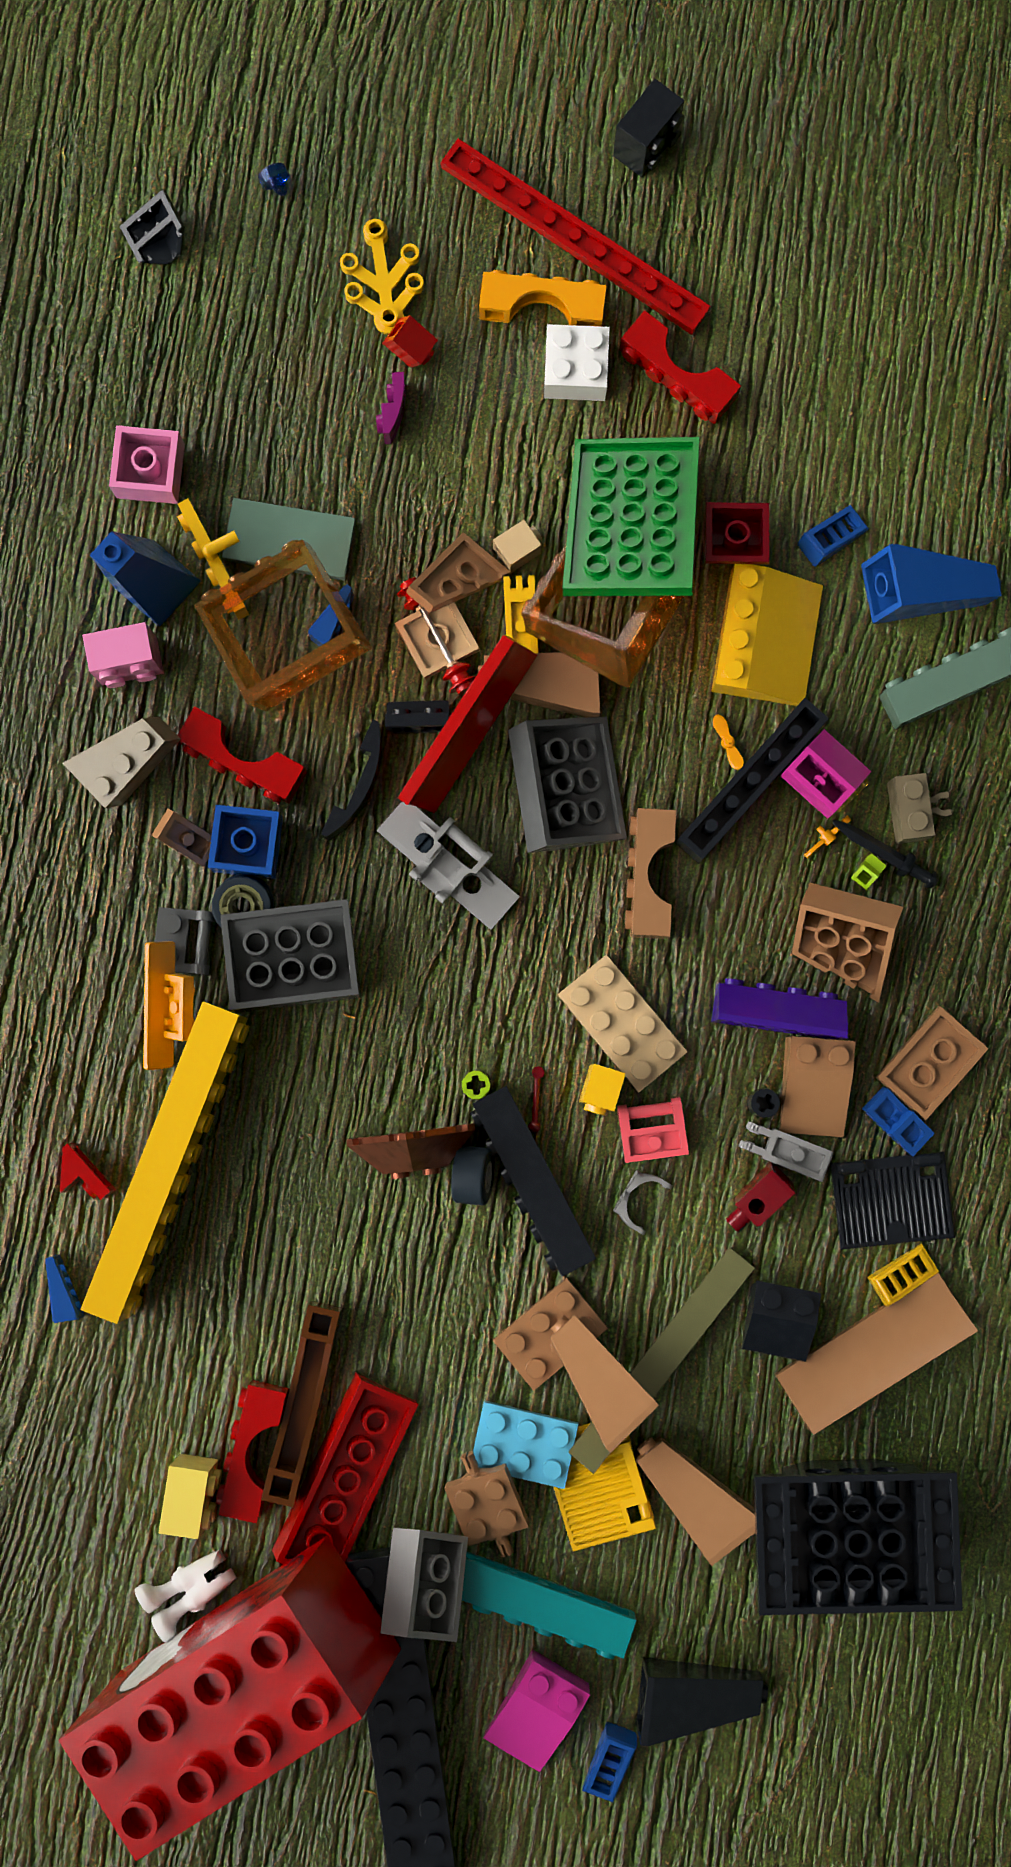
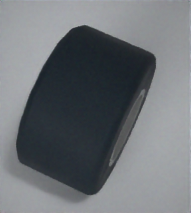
(472, 1175)

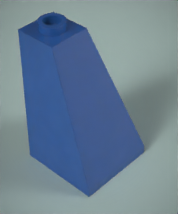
(144, 574)
(918, 582)

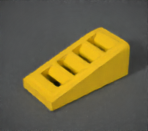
(880, 1287)

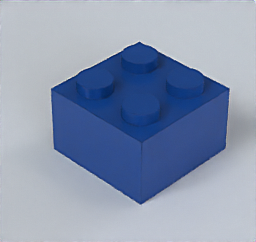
(245, 841)

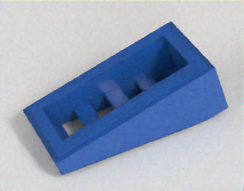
(815, 545)
(327, 624)
(63, 1297)
(618, 1742)

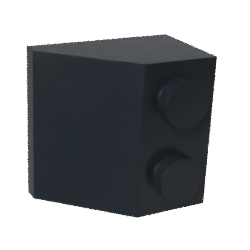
(780, 1320)

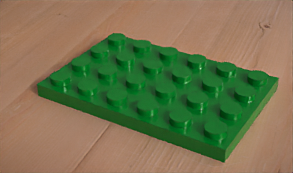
(632, 517)

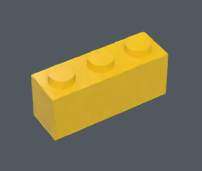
(601, 1089)

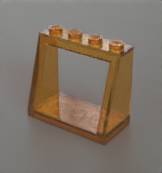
(613, 659)
(305, 670)

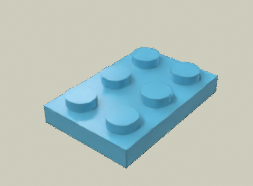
(527, 1441)

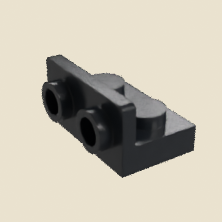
(416, 716)

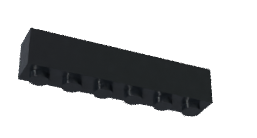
(751, 780)
(534, 1182)

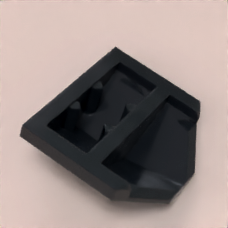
(155, 231)

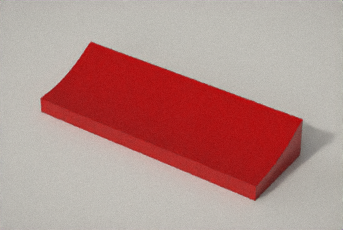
(468, 724)
(347, 1469)

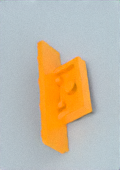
(166, 1005)

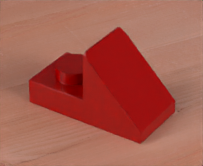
(78, 1166)

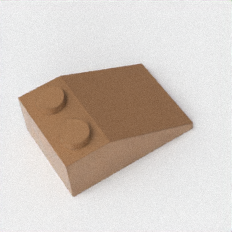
(816, 1086)

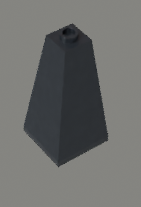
(694, 1697)

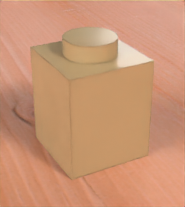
(518, 545)

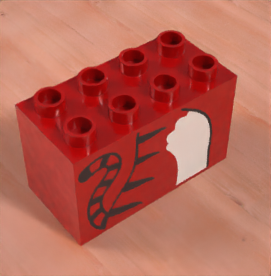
(232, 1699)

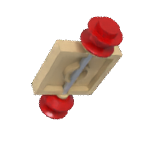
(438, 641)

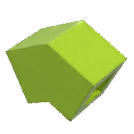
(868, 871)

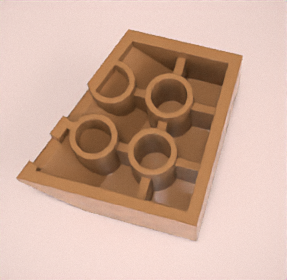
(847, 936)

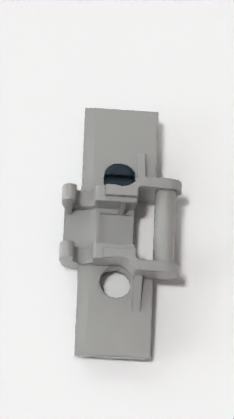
(439, 870)

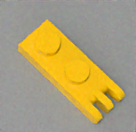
(514, 600)

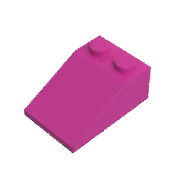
(538, 1711)

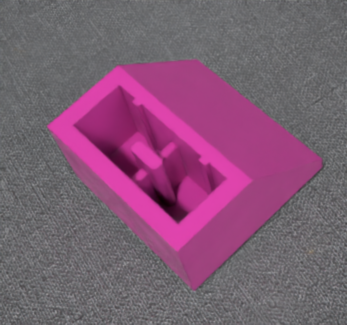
(826, 774)

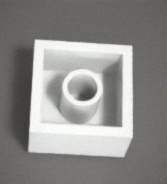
(576, 362)

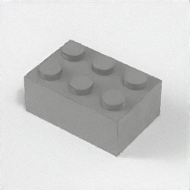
(424, 1585)

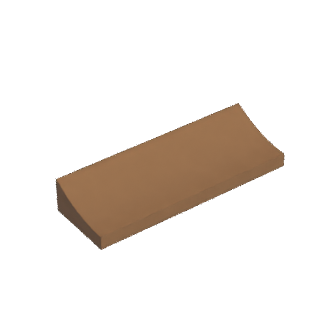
(875, 1354)

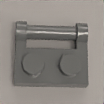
(175, 927)

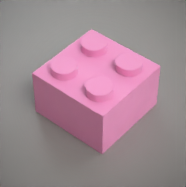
(147, 464)
(123, 655)

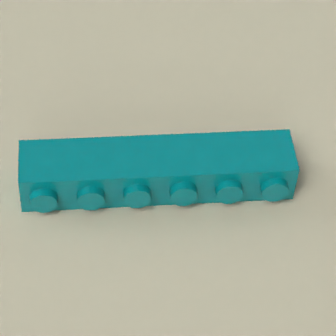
(547, 1606)

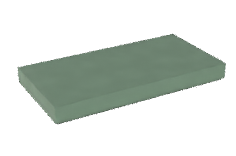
(268, 527)

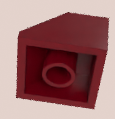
(736, 533)

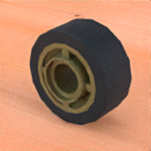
(245, 886)

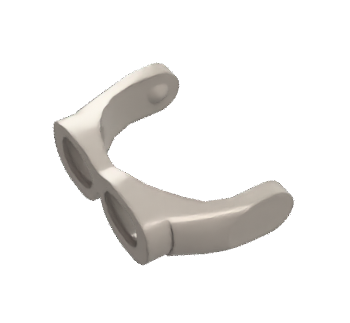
(621, 1205)

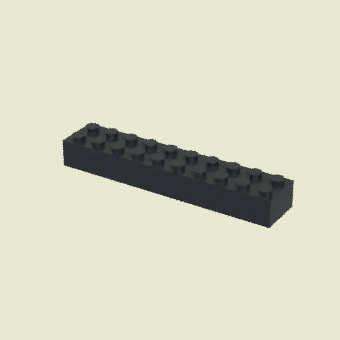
(406, 1742)

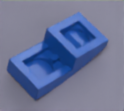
(898, 1121)

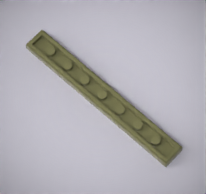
(674, 1342)

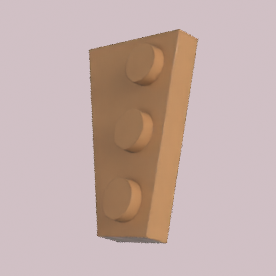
(456, 574)

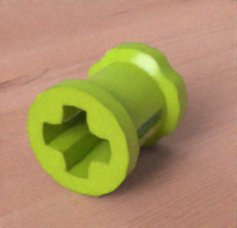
(483, 1091)

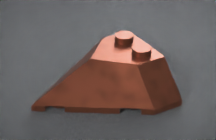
(412, 1151)

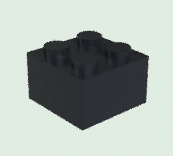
(649, 128)

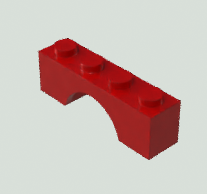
(706, 392)
(275, 775)
(242, 1494)

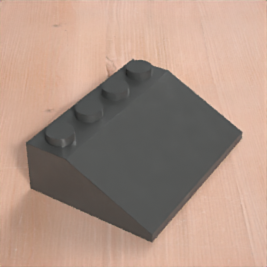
(566, 783)
(290, 956)

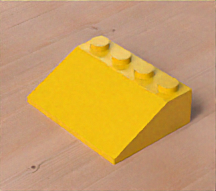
(767, 635)

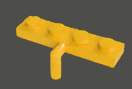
(206, 549)

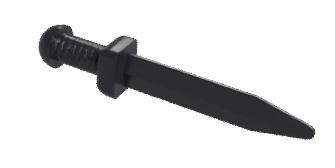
(905, 864)

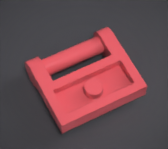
(653, 1141)

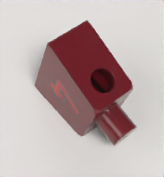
(770, 1187)

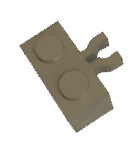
(912, 808)

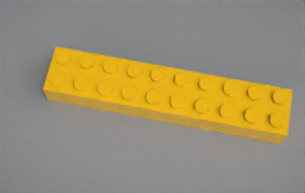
(165, 1164)

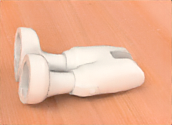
(197, 1589)

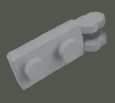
(790, 1152)

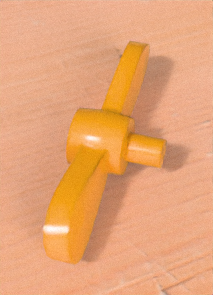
(734, 757)
(826, 837)

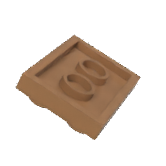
(932, 1063)
(528, 1339)

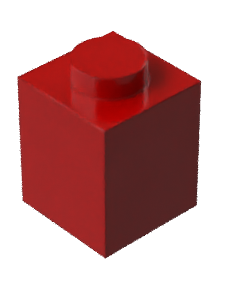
(410, 342)

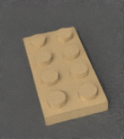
(622, 1023)

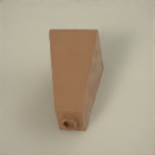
(605, 1387)
(704, 1506)

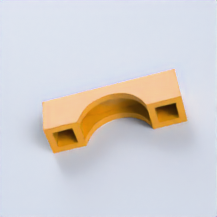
(506, 294)

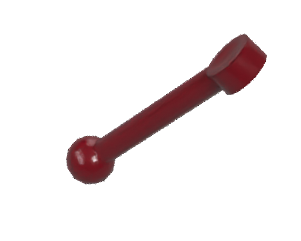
(537, 1073)

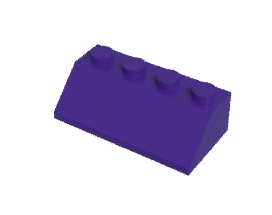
(780, 1011)

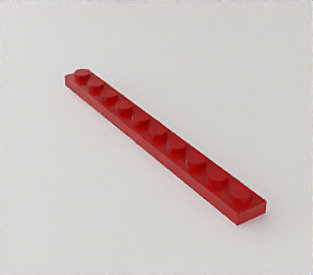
(575, 236)

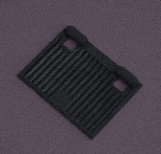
(892, 1201)

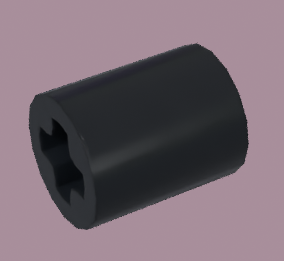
(763, 1103)

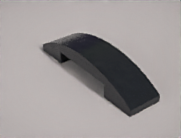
(339, 818)

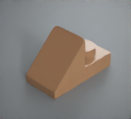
(183, 837)

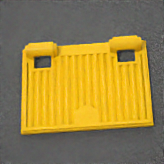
(598, 1502)

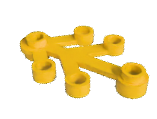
(382, 282)

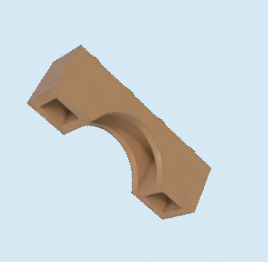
(648, 914)

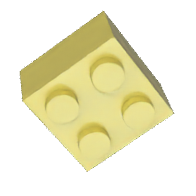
(189, 1496)

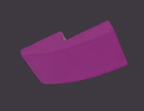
(392, 412)

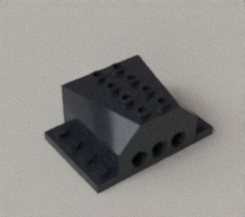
(857, 1539)

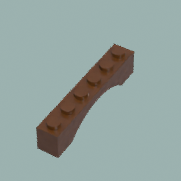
(302, 1404)

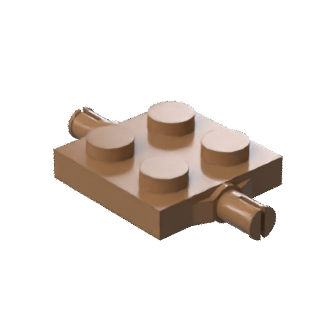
(487, 1504)

